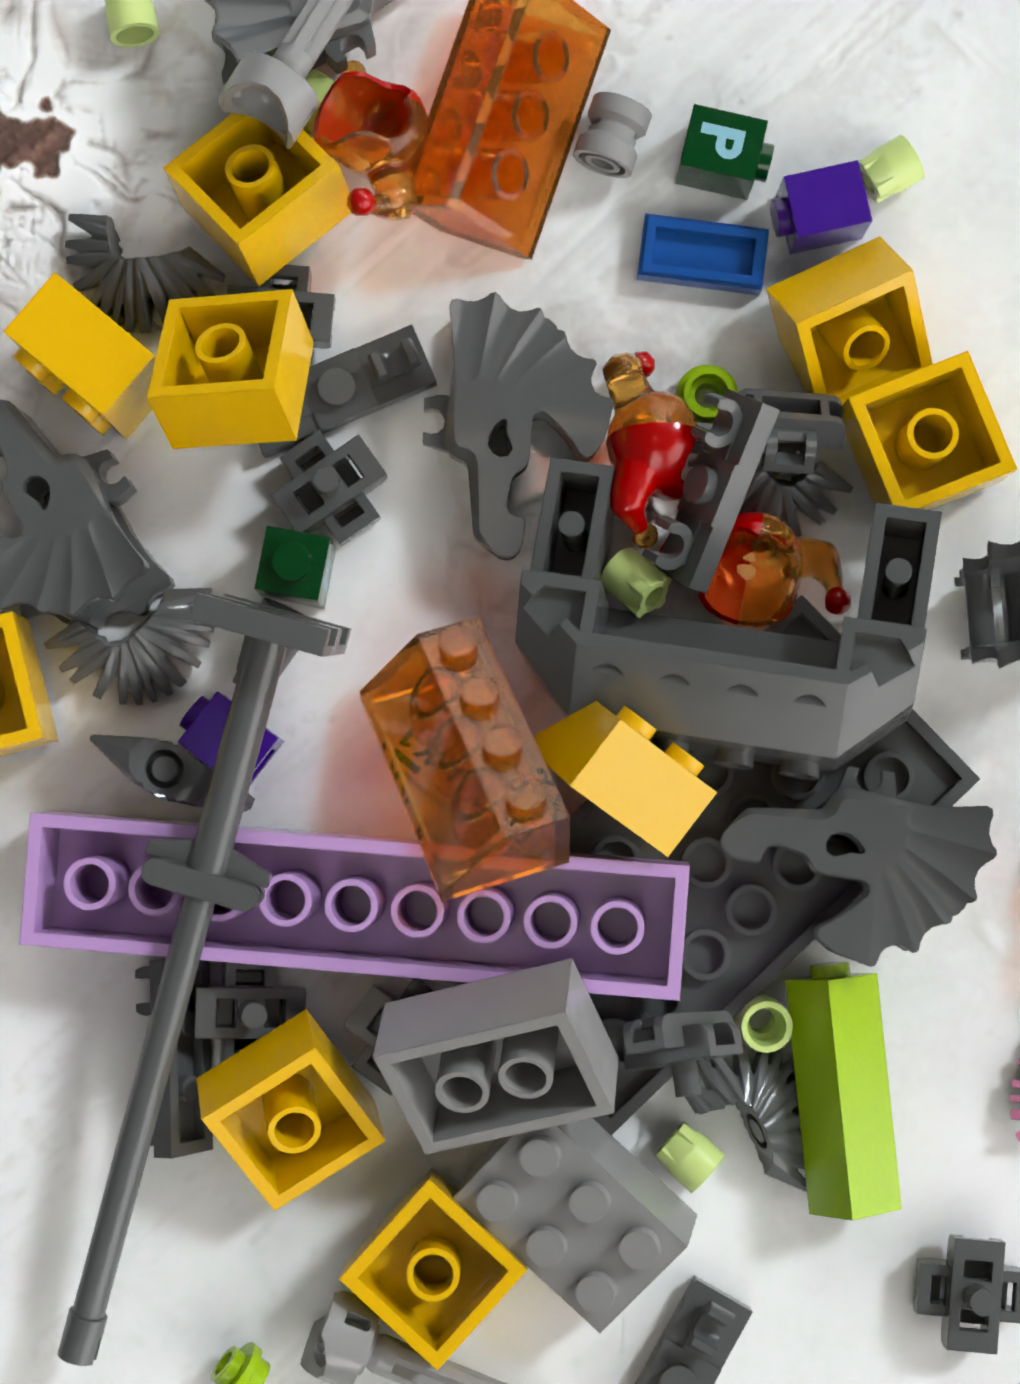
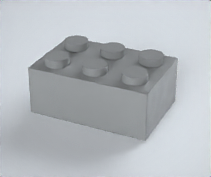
(497, 1057)
(579, 1214)

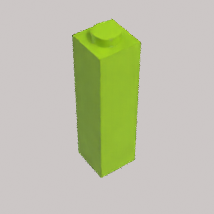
(843, 1093)

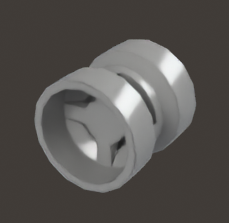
(612, 136)

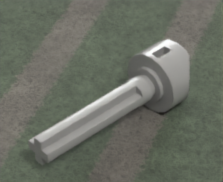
(276, 86)
(353, 1343)

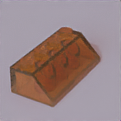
(506, 119)
(465, 762)

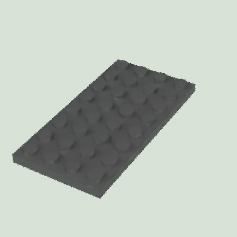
(760, 915)

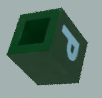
(724, 152)
(295, 567)

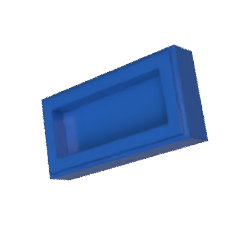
(702, 254)

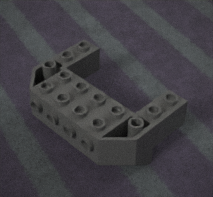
(717, 684)

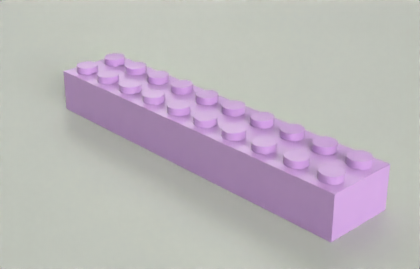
(361, 907)

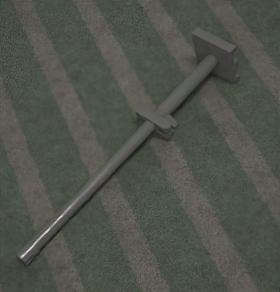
(206, 874)

